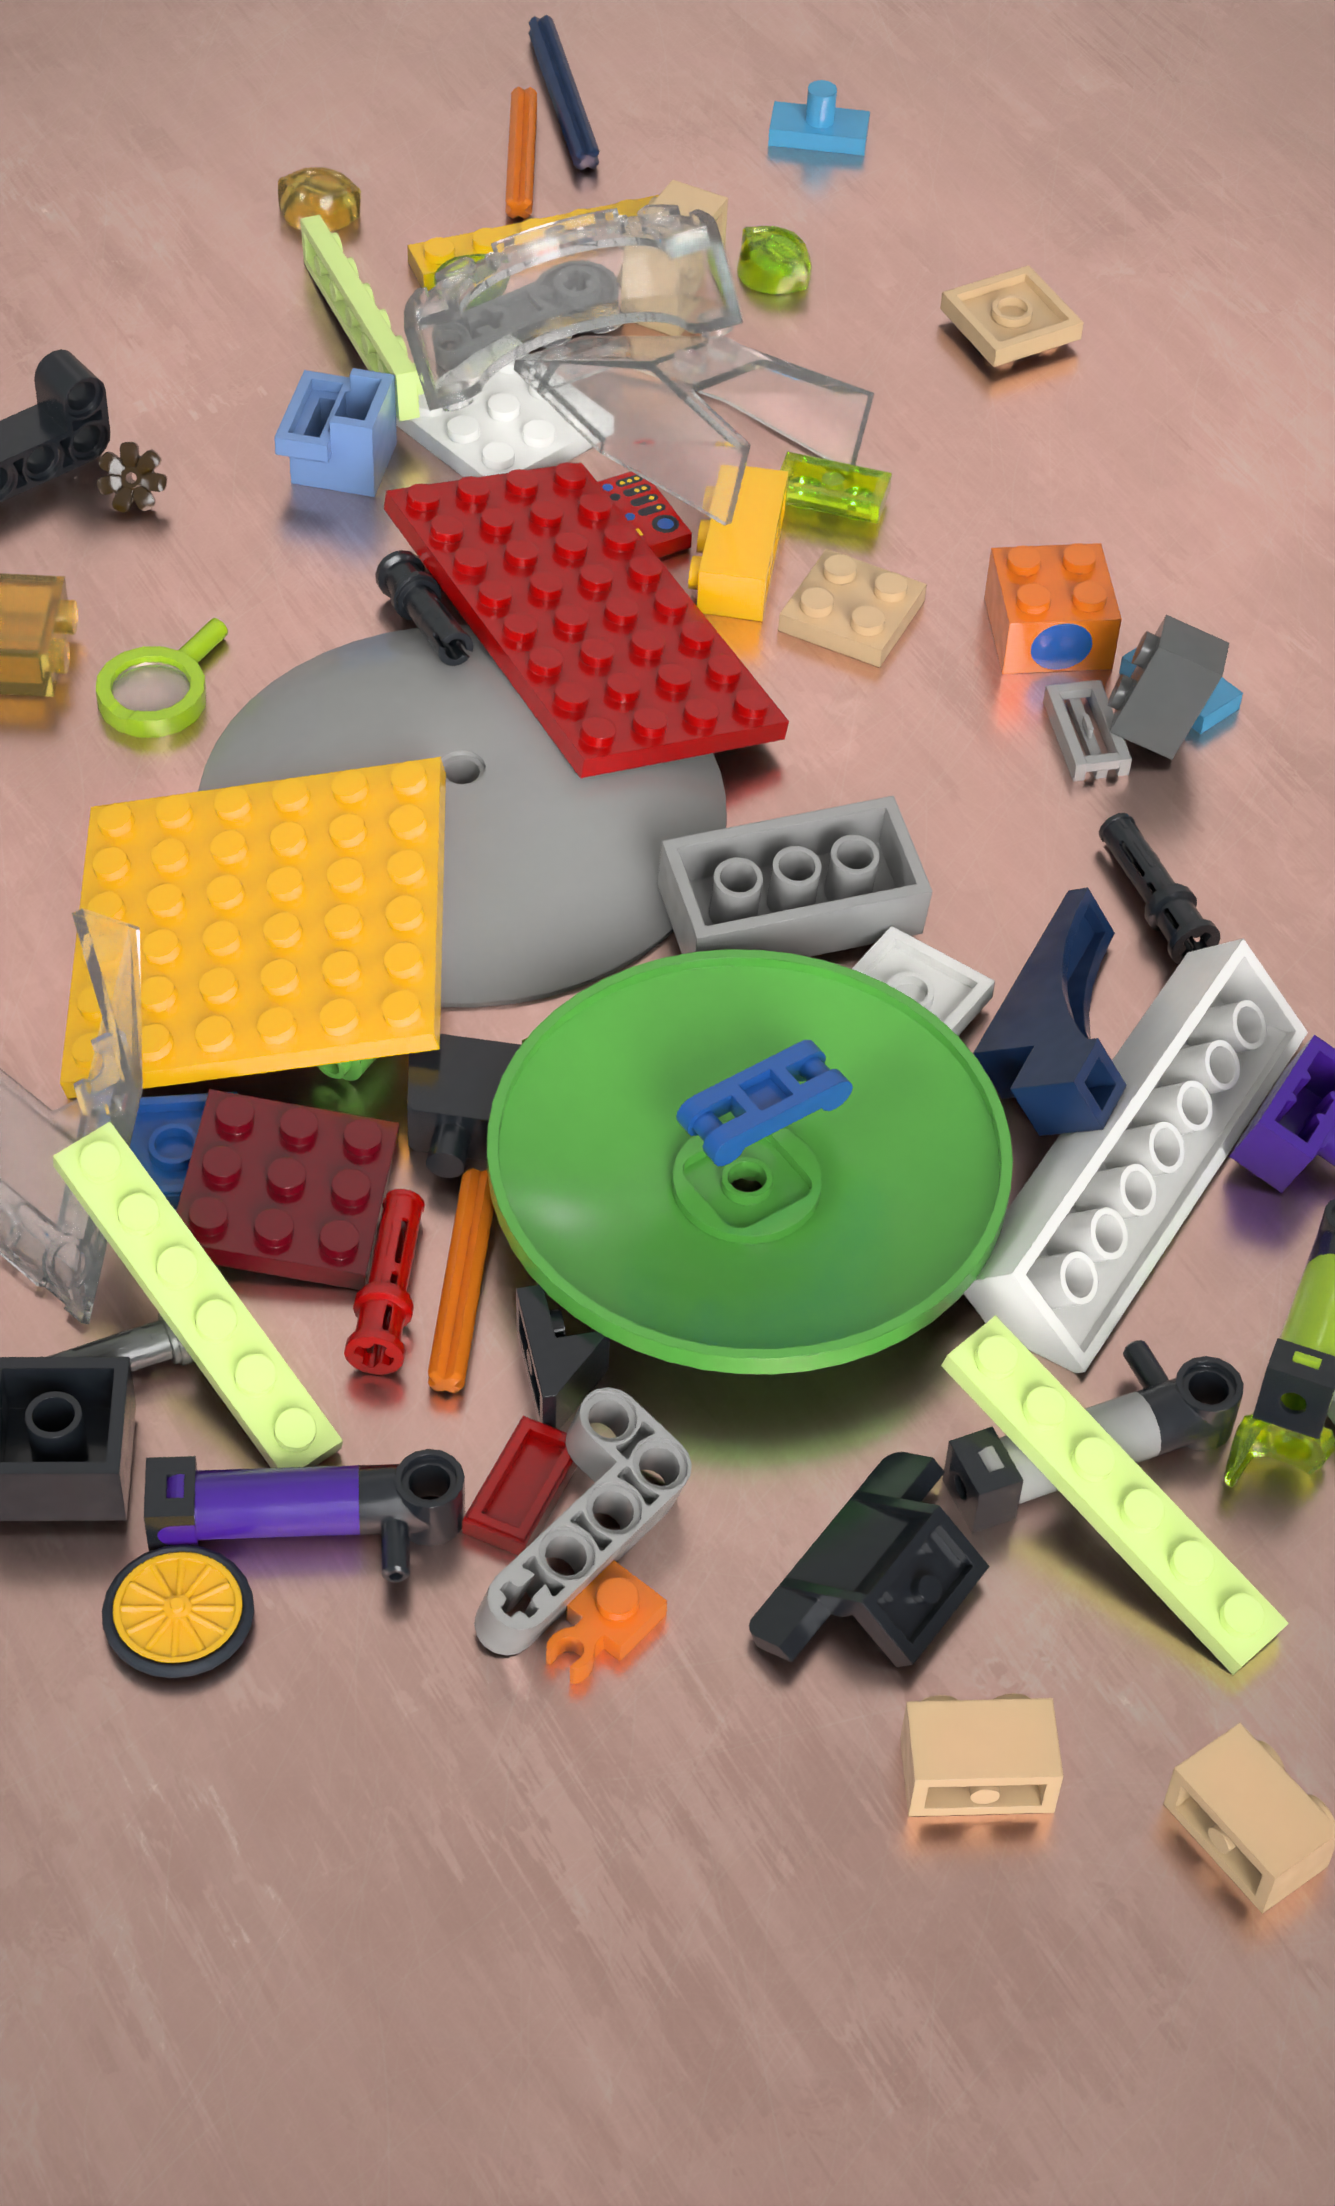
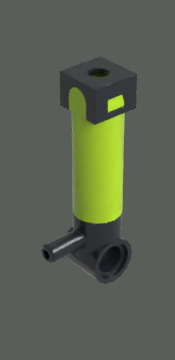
(1302, 1364)

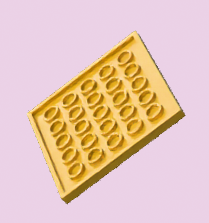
(272, 922)

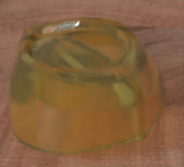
(320, 193)

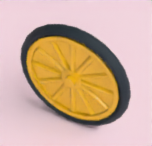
(177, 1611)

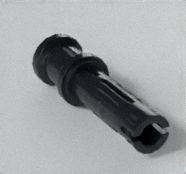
(418, 598)
(1168, 905)

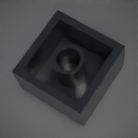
(65, 1438)

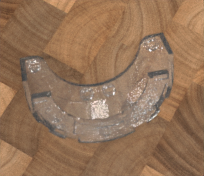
(563, 282)

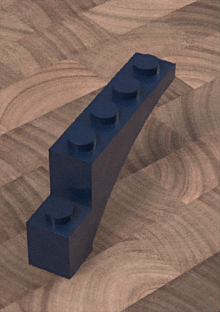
(1041, 1033)

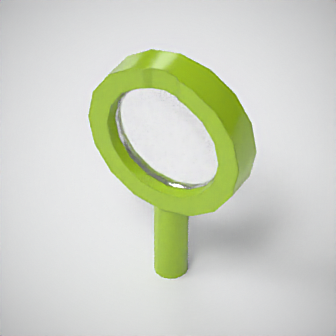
(157, 687)

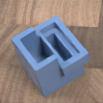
(340, 430)

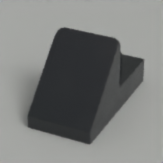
(557, 1365)

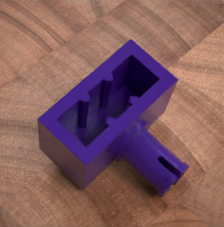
(1293, 1120)

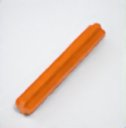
(521, 153)
(461, 1284)

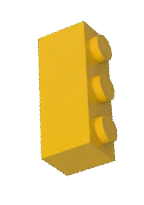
(741, 556)

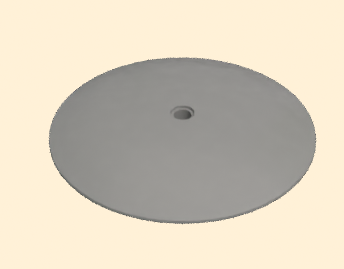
(540, 866)

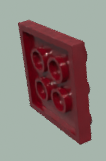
(288, 1188)

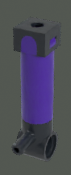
(308, 1501)

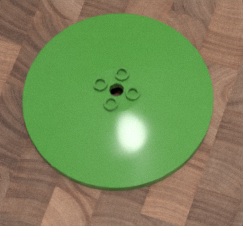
(862, 1210)

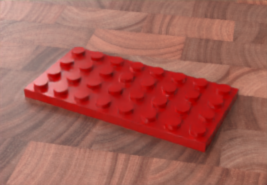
(584, 619)

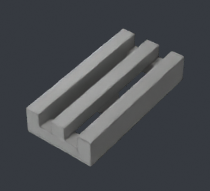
(1094, 761)

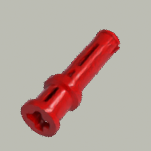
(384, 1303)

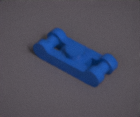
(763, 1100)

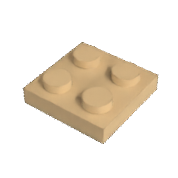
(1011, 315)
(852, 607)

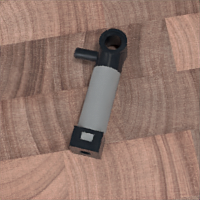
(994, 1476)

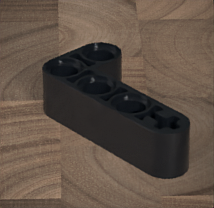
(58, 432)

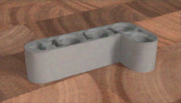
(576, 1534)

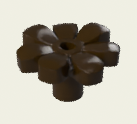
(121, 481)

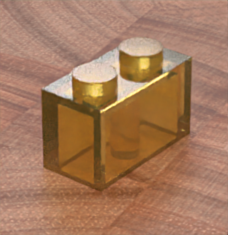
(34, 633)

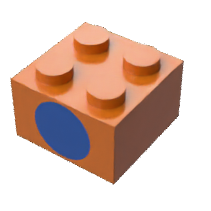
(1052, 608)

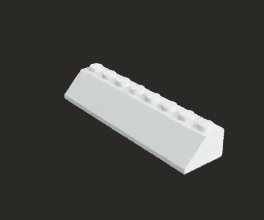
(1117, 1195)

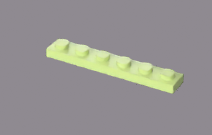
(358, 314)
(196, 1301)
(1114, 1495)

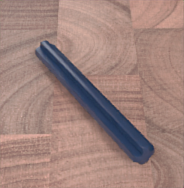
(564, 93)

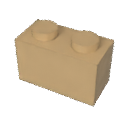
(981, 1756)
(1252, 1816)

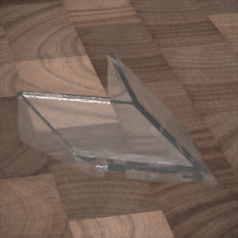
(40, 1218)

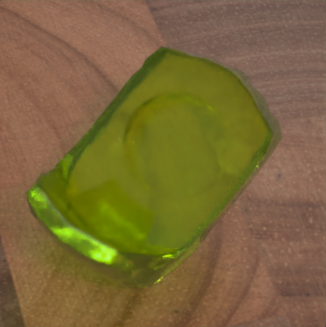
(1263, 1439)

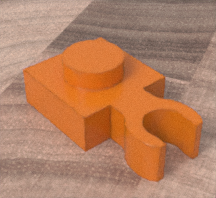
(609, 1616)

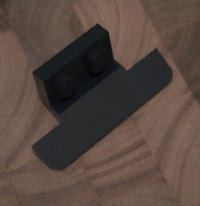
(881, 1560)

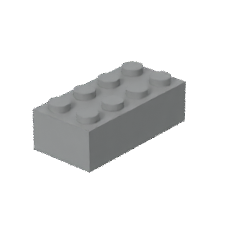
(796, 882)

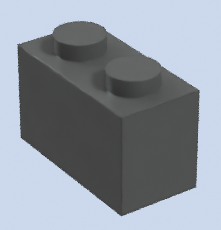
(1168, 687)

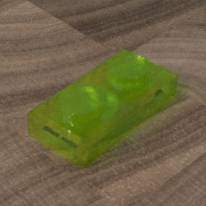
(836, 487)

